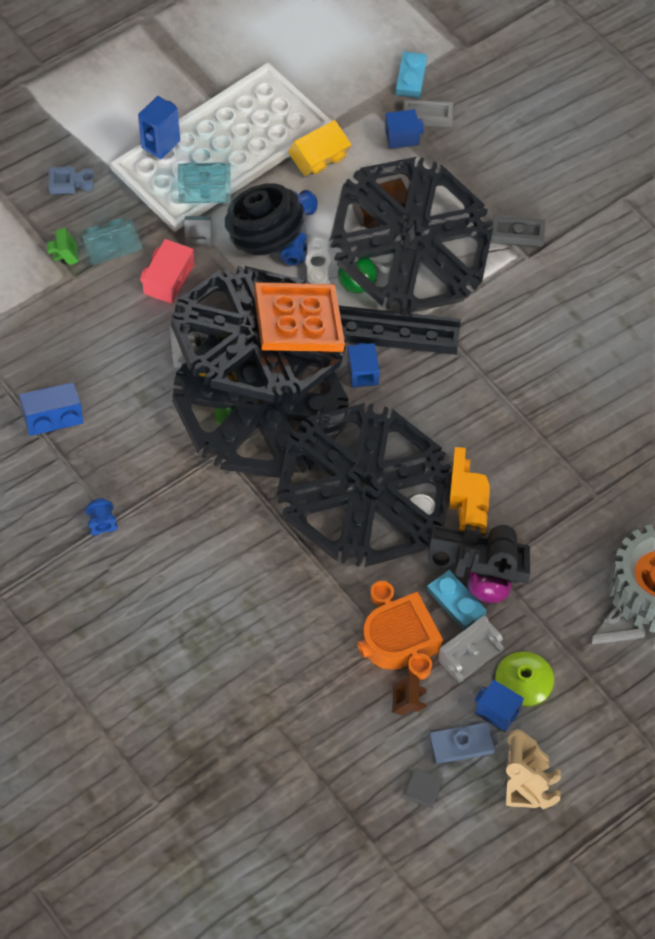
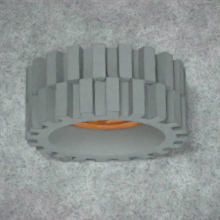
(634, 577)

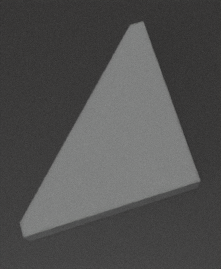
(617, 628)

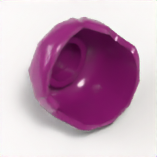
(488, 589)

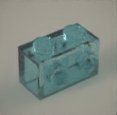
(204, 183)

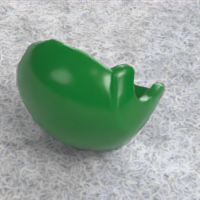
(367, 267)

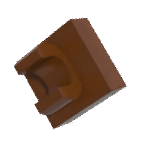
(406, 696)

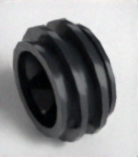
(264, 219)

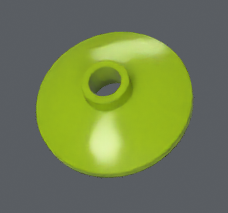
(534, 688)

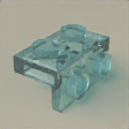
(111, 242)

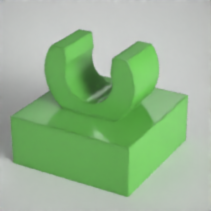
(64, 247)

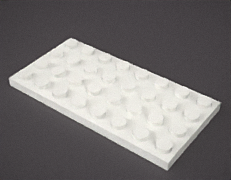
(242, 126)

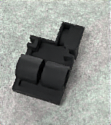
(486, 555)

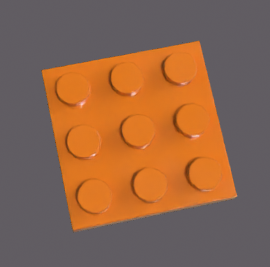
(298, 317)

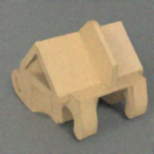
(525, 774)

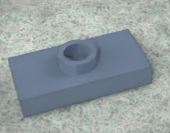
(461, 743)

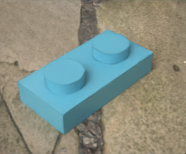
(411, 74)
(456, 600)

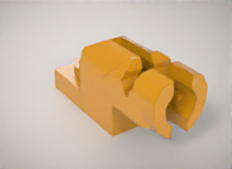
(469, 493)

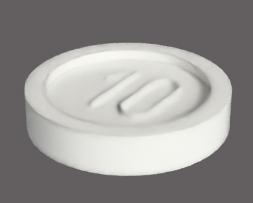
(424, 502)

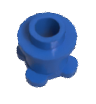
(307, 201)
(294, 253)
(101, 516)

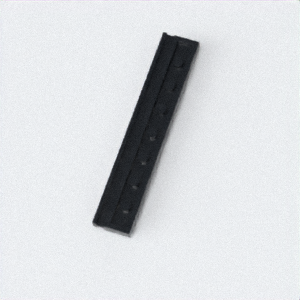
(400, 329)

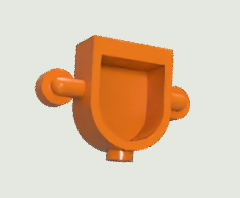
(399, 632)

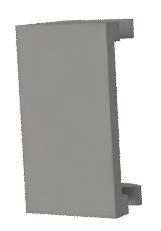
(471, 649)

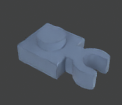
(66, 179)

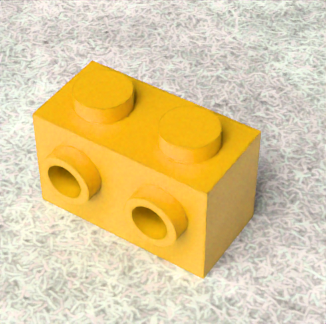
(320, 148)

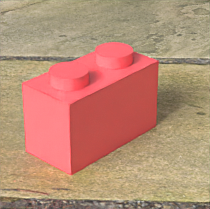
(167, 271)

